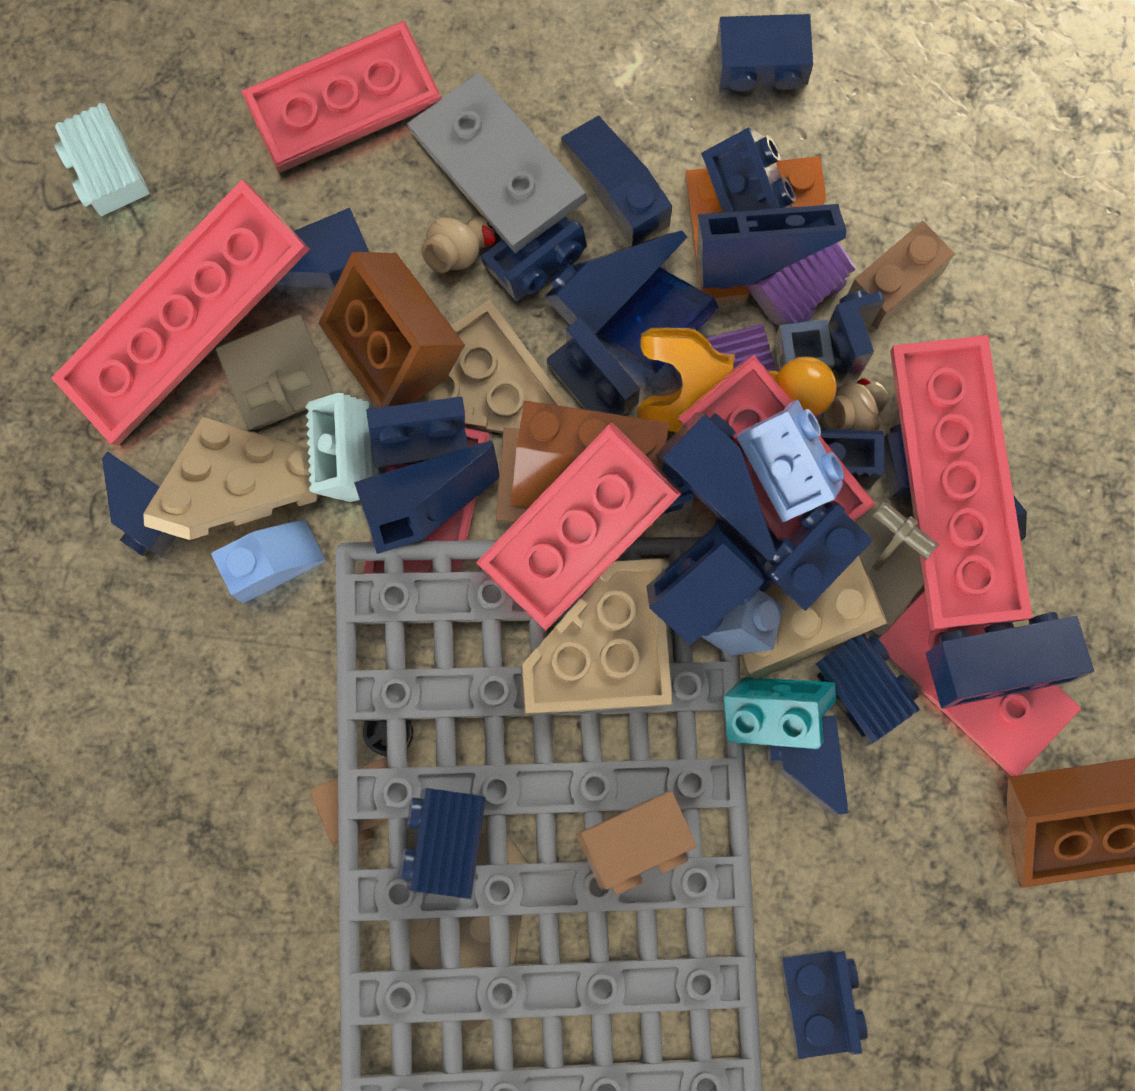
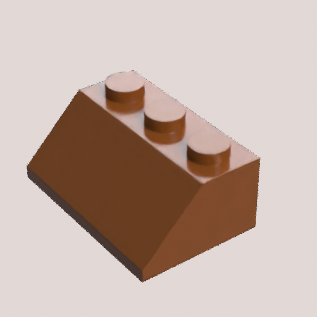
(389, 330)
(557, 435)
(1073, 822)

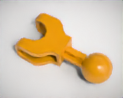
(703, 367)

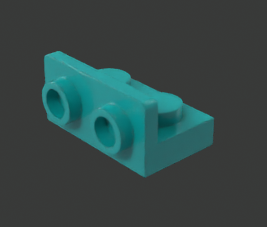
(778, 711)

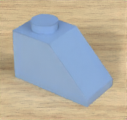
(267, 559)

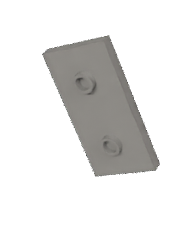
(497, 162)

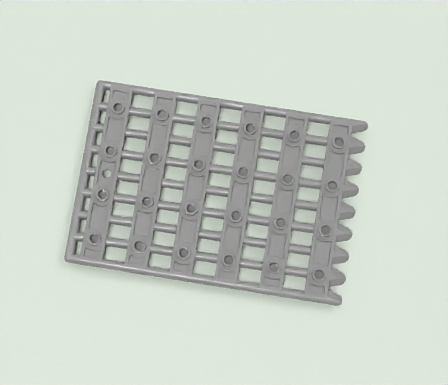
(543, 887)

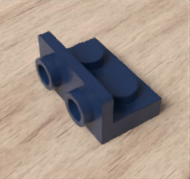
(747, 173)
(593, 373)
(416, 431)
(816, 553)
(823, 1003)

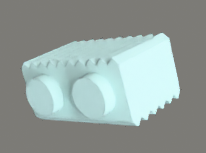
(100, 159)
(339, 445)

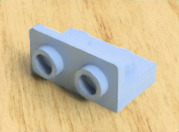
(792, 461)

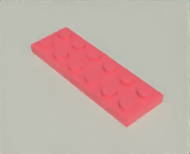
(180, 313)
(960, 482)

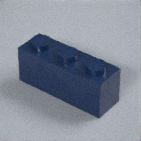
(1008, 659)

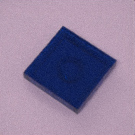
(658, 303)

